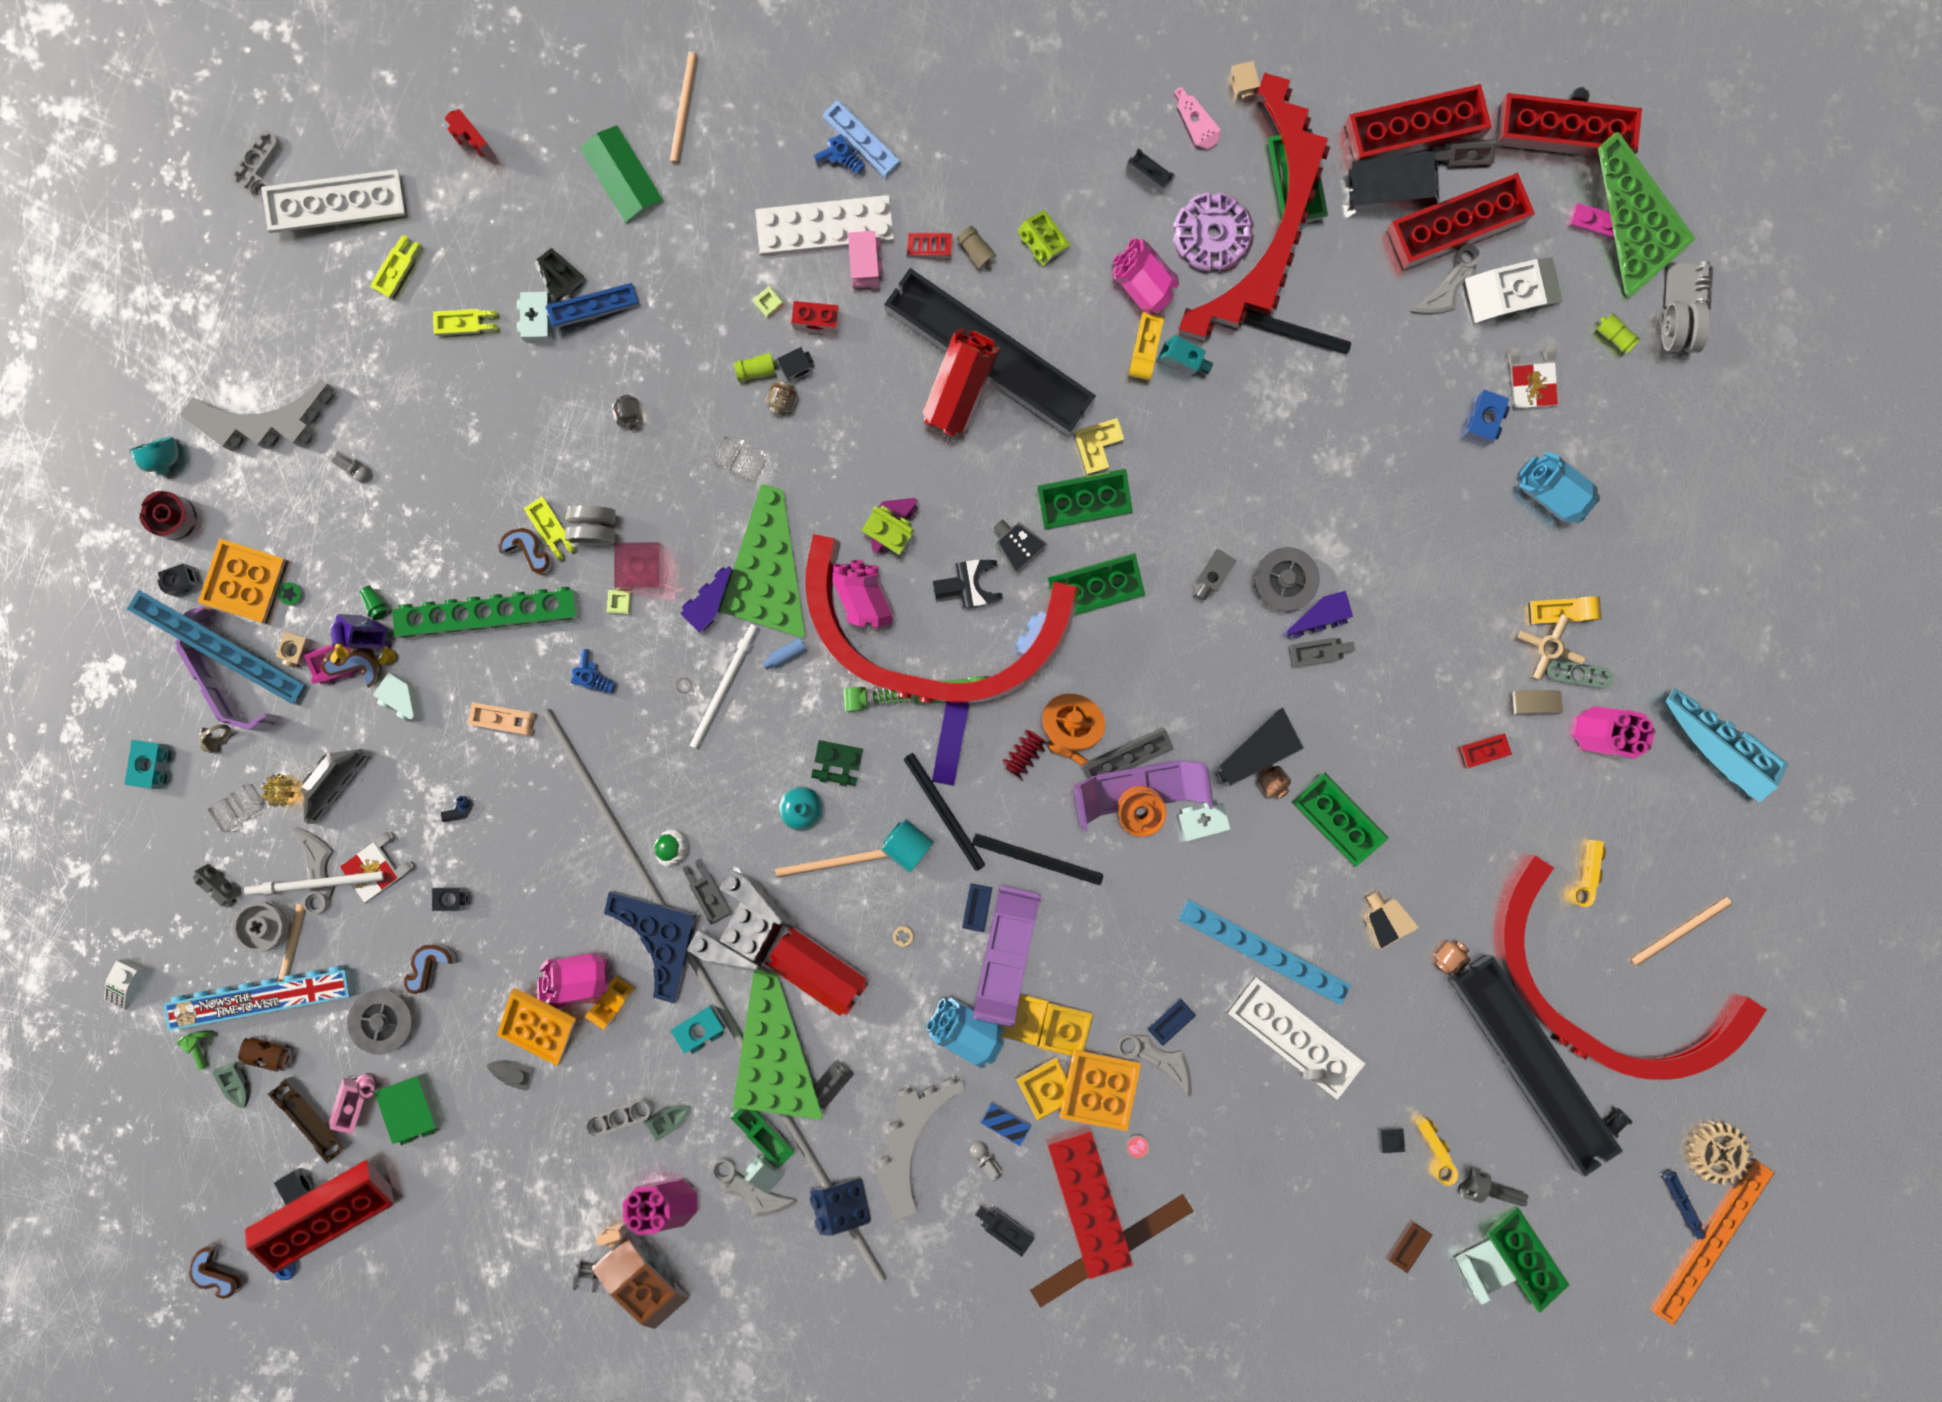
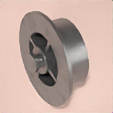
(1287, 578)
(379, 1022)

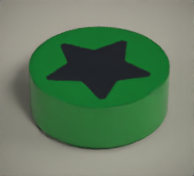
(290, 593)

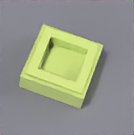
(768, 302)
(619, 602)

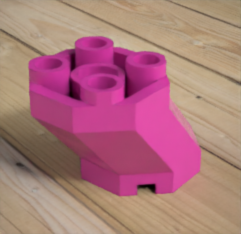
(1145, 276)
(862, 594)
(1613, 732)
(572, 980)
(660, 1206)

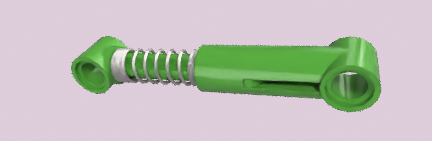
(860, 698)

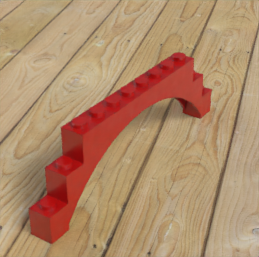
(1261, 285)

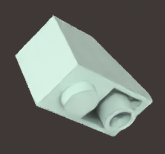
(399, 695)
(763, 1174)

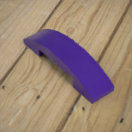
(950, 743)

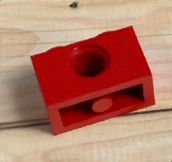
(815, 317)

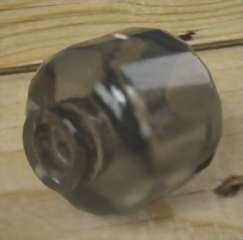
(627, 412)

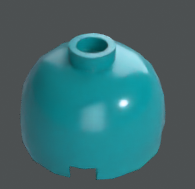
(156, 455)
(801, 808)

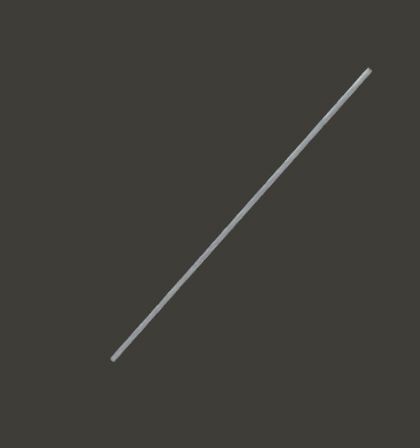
(698, 969)

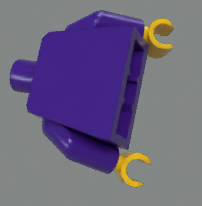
(359, 632)

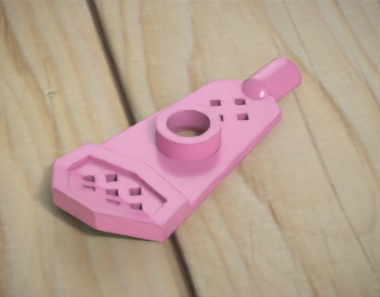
(1200, 127)

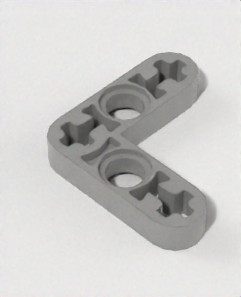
(253, 179)

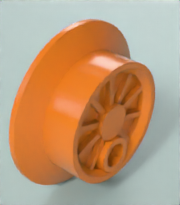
(1073, 722)

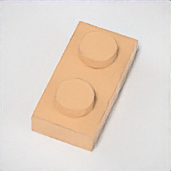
(611, 1235)

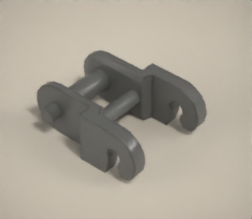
(580, 1266)

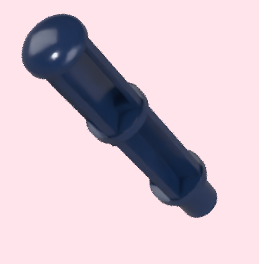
(1684, 1204)

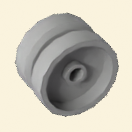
(1685, 327)
(590, 525)
(248, 929)

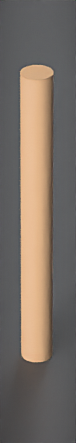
(292, 941)

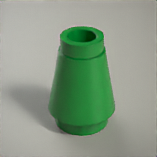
(373, 603)

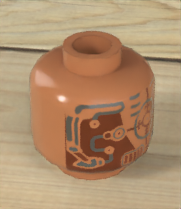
(1274, 782)
(1453, 957)

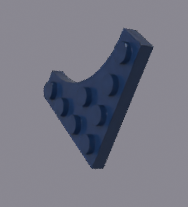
(663, 932)

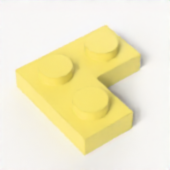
(1093, 439)

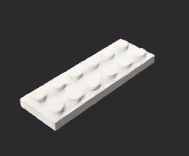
(333, 201)
(821, 224)
(1296, 1037)

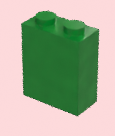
(408, 1110)

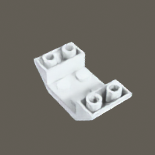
(1513, 289)

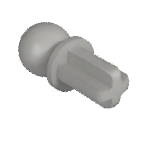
(360, 473)
(979, 1152)

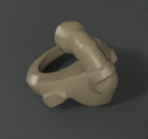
(211, 744)

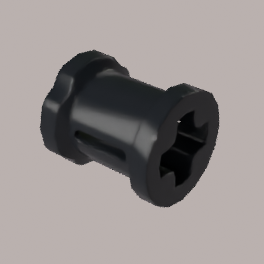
(1618, 1122)

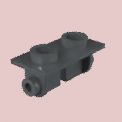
(209, 878)
(832, 1083)

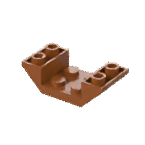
(638, 1285)

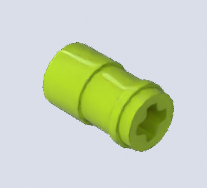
(1618, 333)
(759, 366)

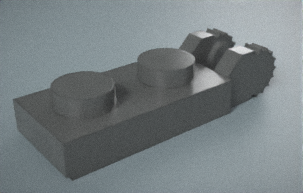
(707, 894)

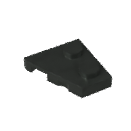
(557, 275)

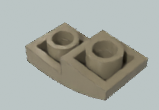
(1537, 702)

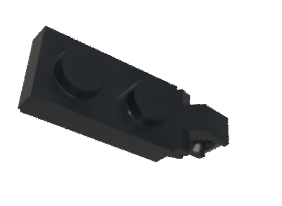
(1005, 1230)

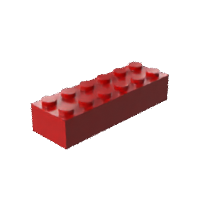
(1418, 124)
(1565, 124)
(1461, 220)
(1089, 1203)
(319, 1217)

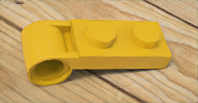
(1146, 346)
(1576, 609)
(1592, 874)
(1440, 1149)

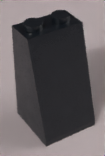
(1395, 183)
(1260, 749)

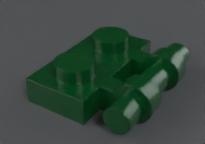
(839, 756)

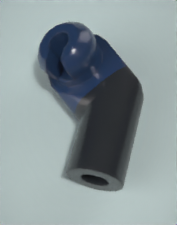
(458, 812)

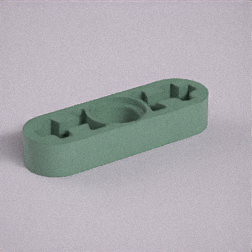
(1594, 683)

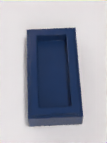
(977, 907)
(1171, 1022)

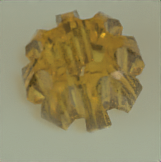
(280, 797)

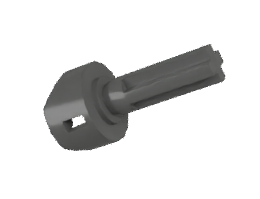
(1479, 1187)

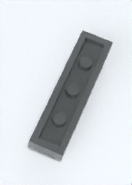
(1130, 754)

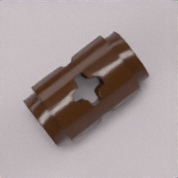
(276, 1057)

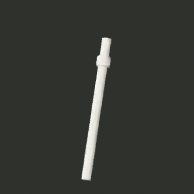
(744, 646)
(270, 888)

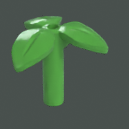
(191, 1043)

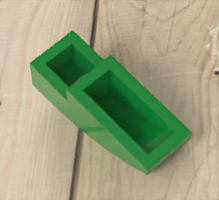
(763, 1135)

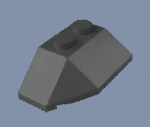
(328, 780)

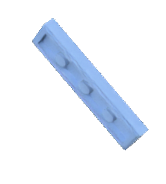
(861, 138)

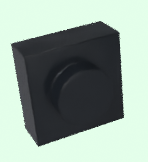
(1392, 1140)

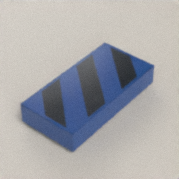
(1005, 1124)

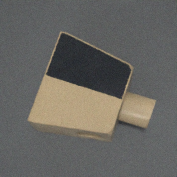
(1387, 920)

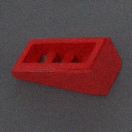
(938, 237)

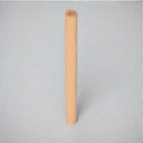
(683, 108)
(830, 863)
(1681, 931)

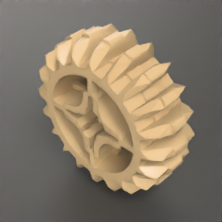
(1736, 1144)

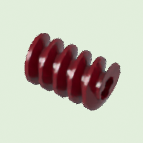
(1024, 754)

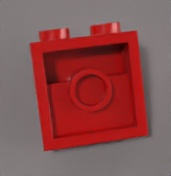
(466, 134)

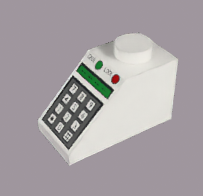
(123, 982)

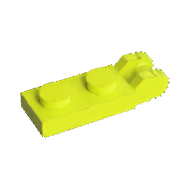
(395, 267)
(462, 322)
(548, 526)

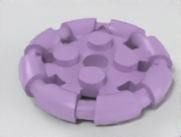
(1204, 241)

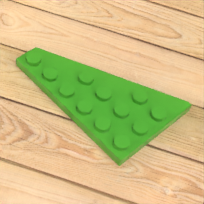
(1642, 218)
(764, 575)
(771, 1063)

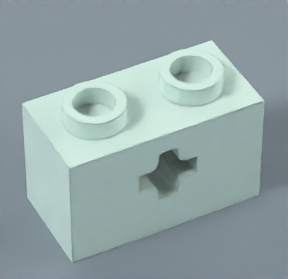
(539, 329)
(1192, 829)

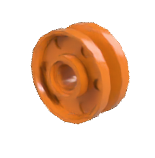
(1143, 824)

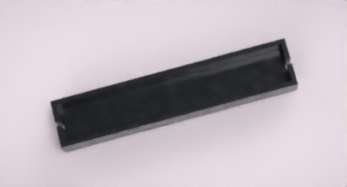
(1016, 368)
(1536, 1065)

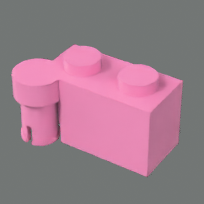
(864, 259)
(349, 1102)

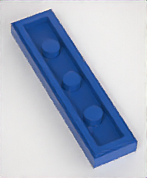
(592, 305)

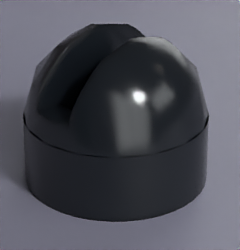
(1580, 94)

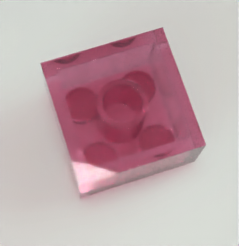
(639, 566)

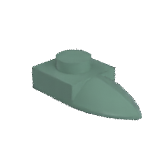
(231, 1083)
(666, 1121)

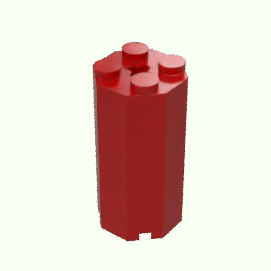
(960, 381)
(817, 971)

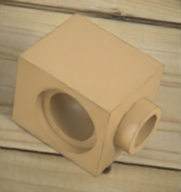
(1245, 80)
(288, 640)

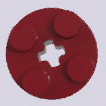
(155, 510)

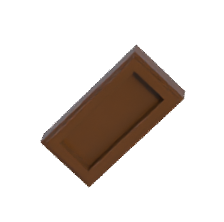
(1409, 1247)

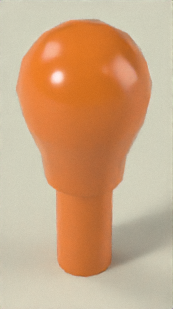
(1078, 758)

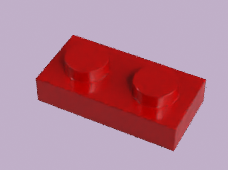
(1485, 750)

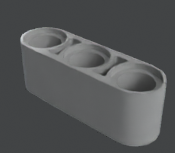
(609, 1122)

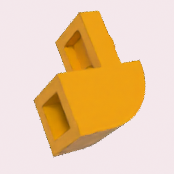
(610, 1003)

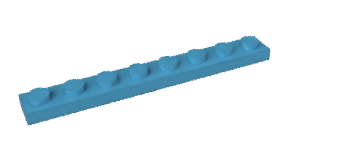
(215, 646)
(1264, 952)

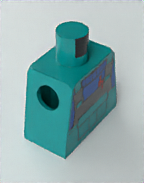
(1176, 354)

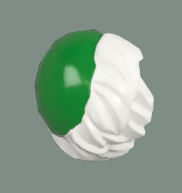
(671, 848)

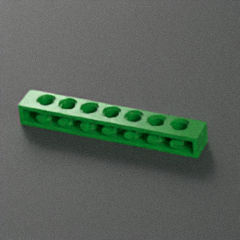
(404, 616)

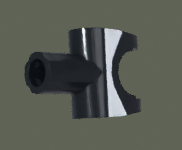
(966, 585)

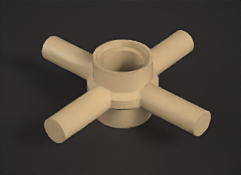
(1541, 643)

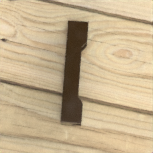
(308, 1119)

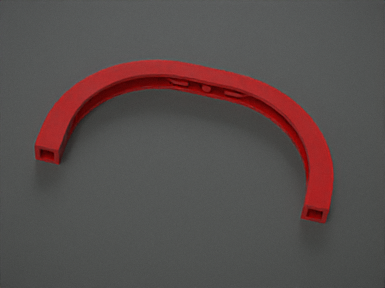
(822, 611)
(1713, 1050)

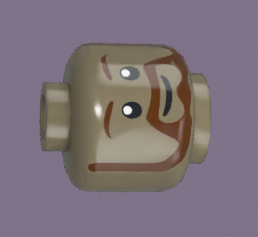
(781, 397)

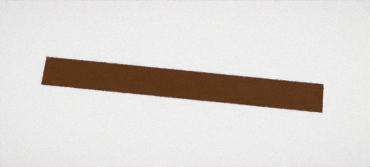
(1134, 1237)

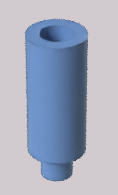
(785, 654)

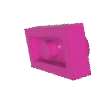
(1592, 220)

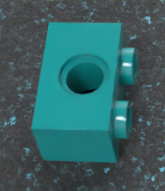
(136, 773)
(685, 1034)

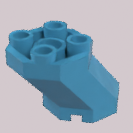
(1559, 487)
(966, 1037)

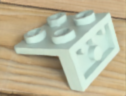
(1484, 1270)

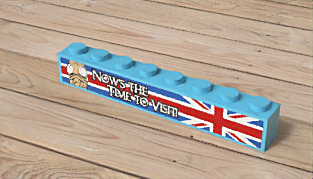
(259, 999)

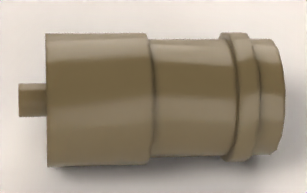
(977, 248)

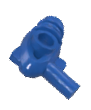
(843, 152)
(589, 677)

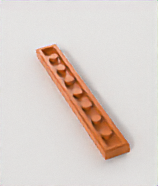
(1713, 1244)

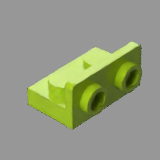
(1043, 237)
(888, 530)

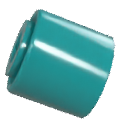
(906, 845)

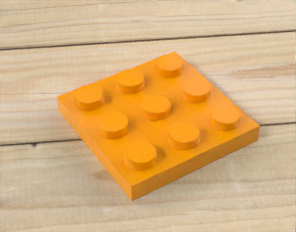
(242, 580)
(536, 1026)
(1100, 1090)

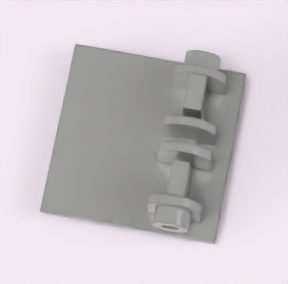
(1689, 283)

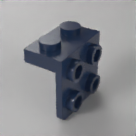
(840, 1207)

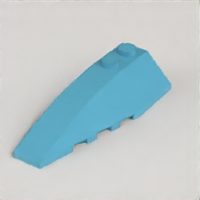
(1734, 753)

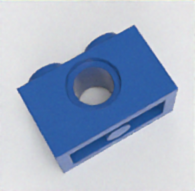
(1477, 426)

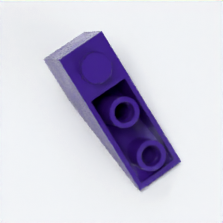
(706, 606)
(1328, 610)

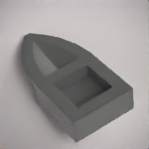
(511, 1073)

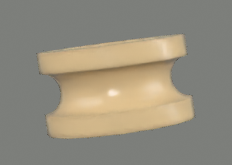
(906, 930)

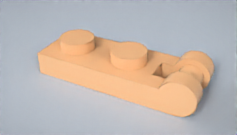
(500, 718)

